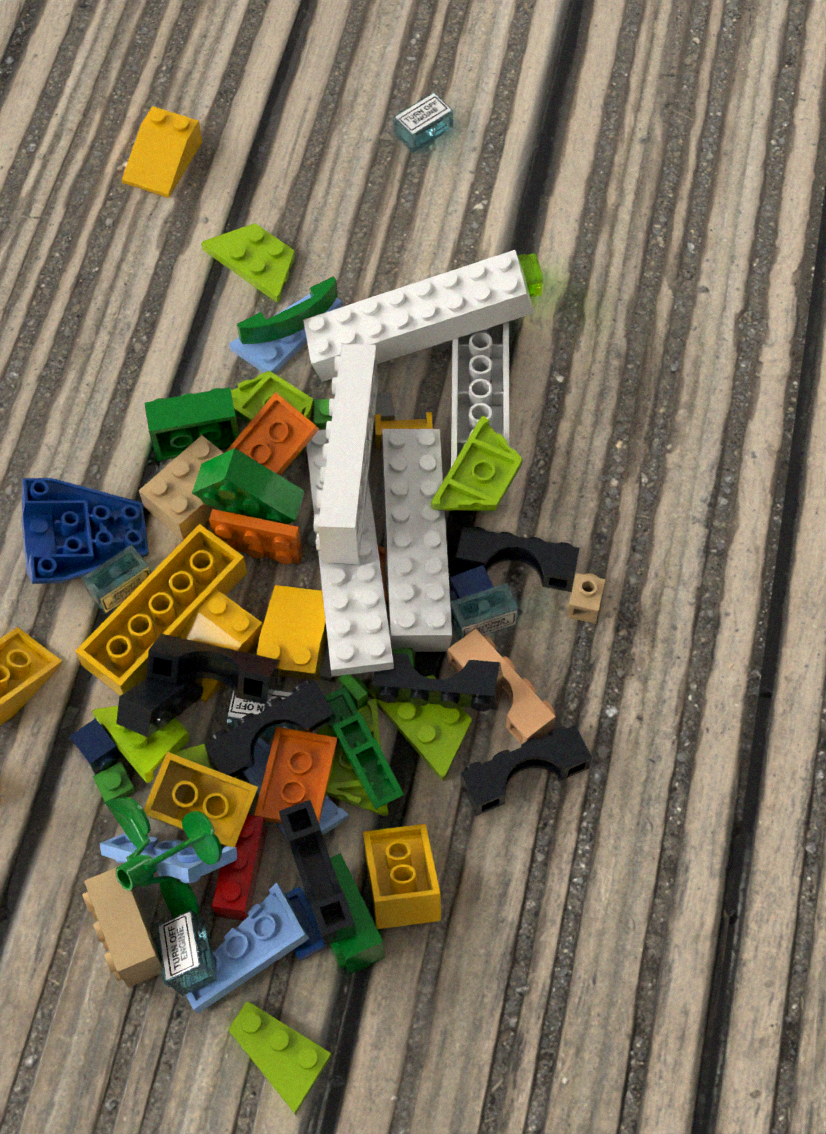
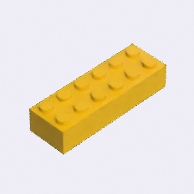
(160, 606)

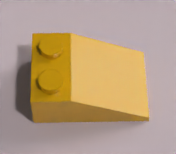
(162, 151)
(224, 625)
(295, 632)
(23, 670)
(190, 787)
(402, 876)

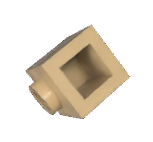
(586, 597)

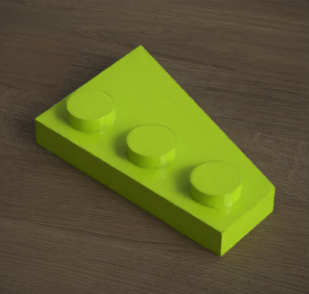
(280, 1053)

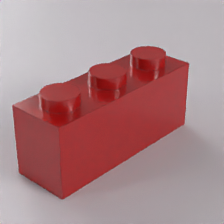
(239, 878)

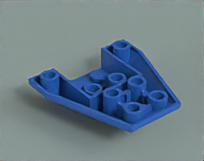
(75, 529)

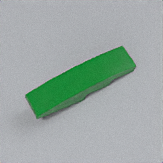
(362, 750)

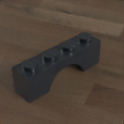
(552, 561)
(181, 659)
(474, 686)
(235, 749)
(560, 753)
(317, 873)

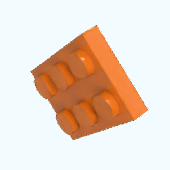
(275, 435)
(258, 536)
(296, 772)

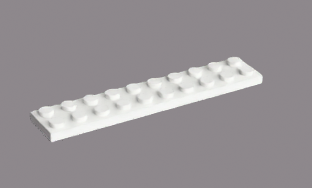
(352, 592)

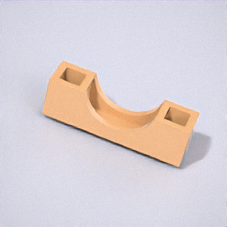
(528, 714)

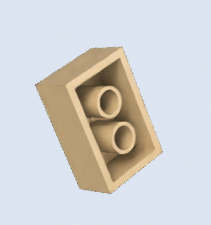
(170, 492)
(122, 929)

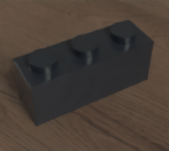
(156, 703)

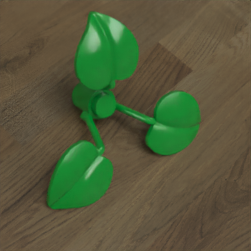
(141, 869)

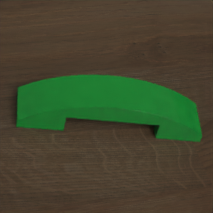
(259, 330)

